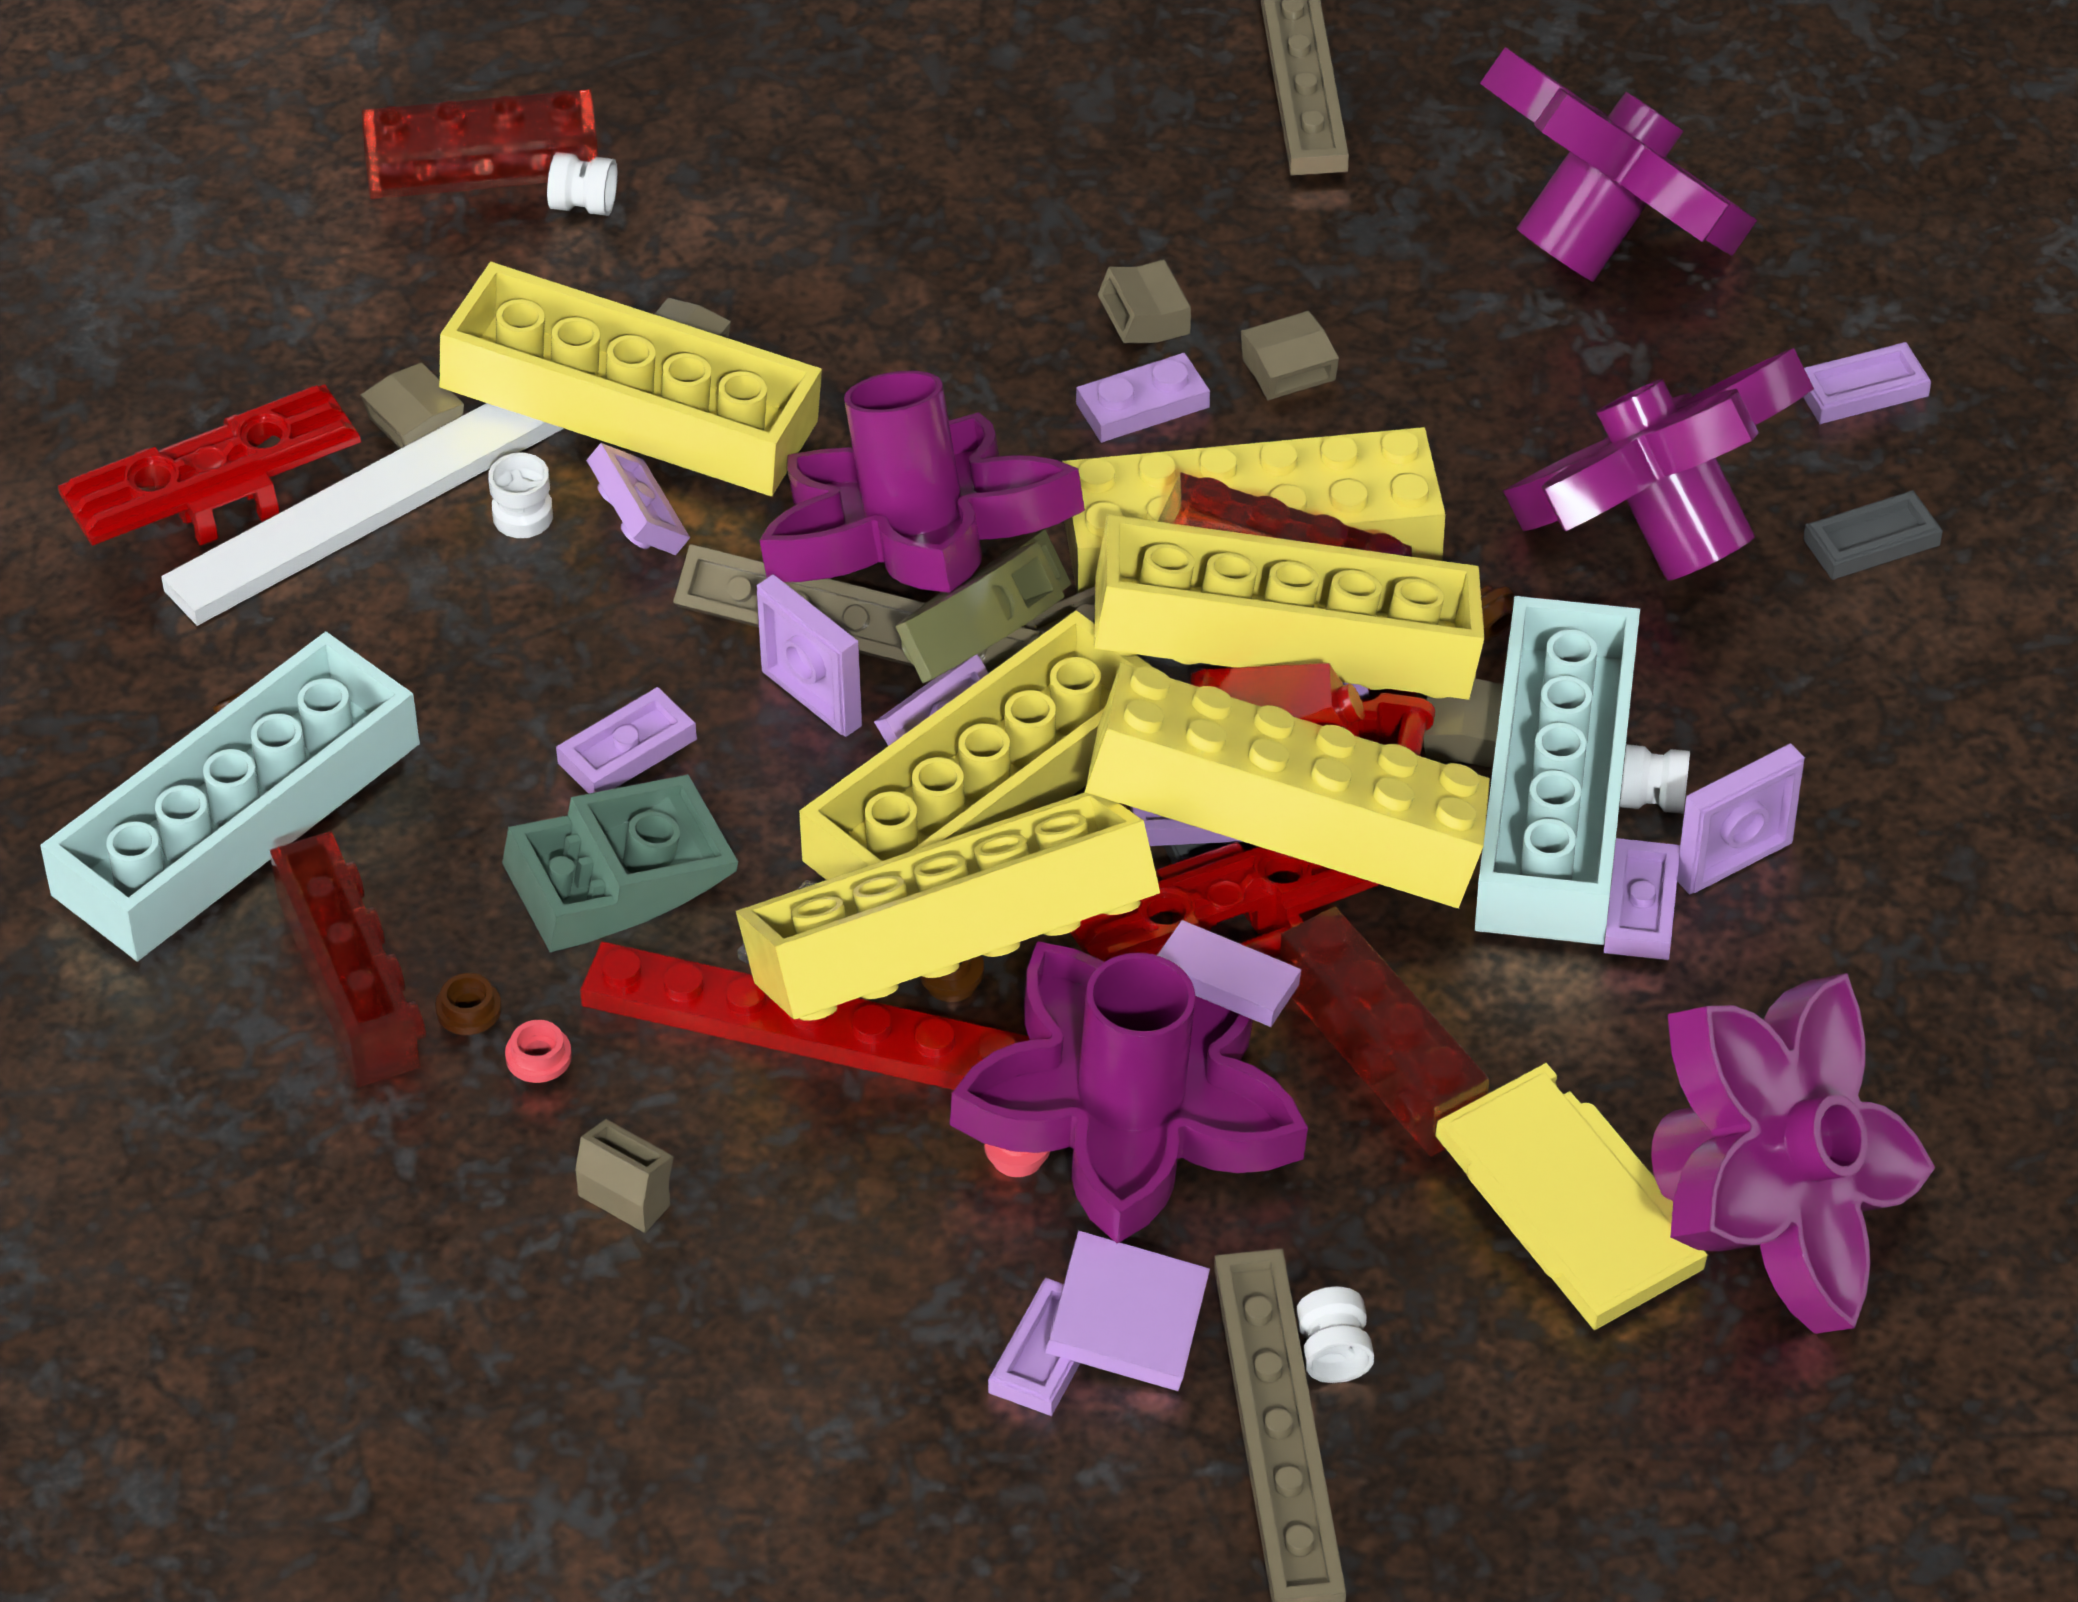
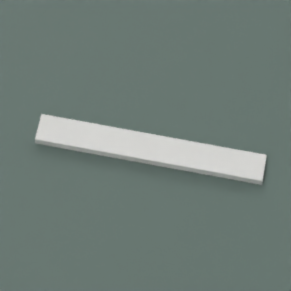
(349, 510)

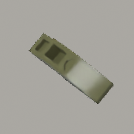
(984, 607)

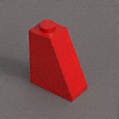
(1303, 690)

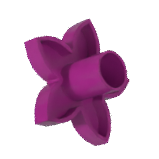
(1609, 174)
(1666, 465)
(911, 492)
(1129, 1080)
(1784, 1145)

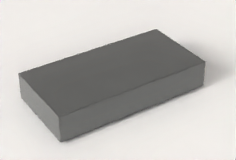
(1872, 534)

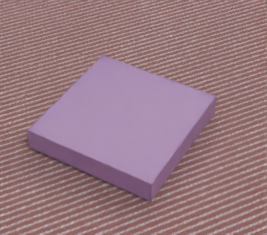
(809, 655)
(1740, 819)
(1128, 1311)

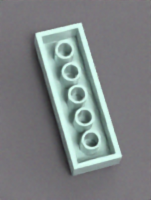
(1557, 771)
(229, 795)

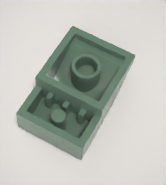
(616, 860)

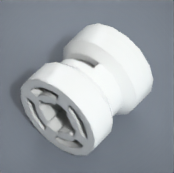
(582, 183)
(520, 495)
(1654, 779)
(1335, 1343)

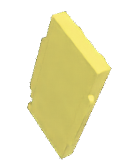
(1571, 1194)

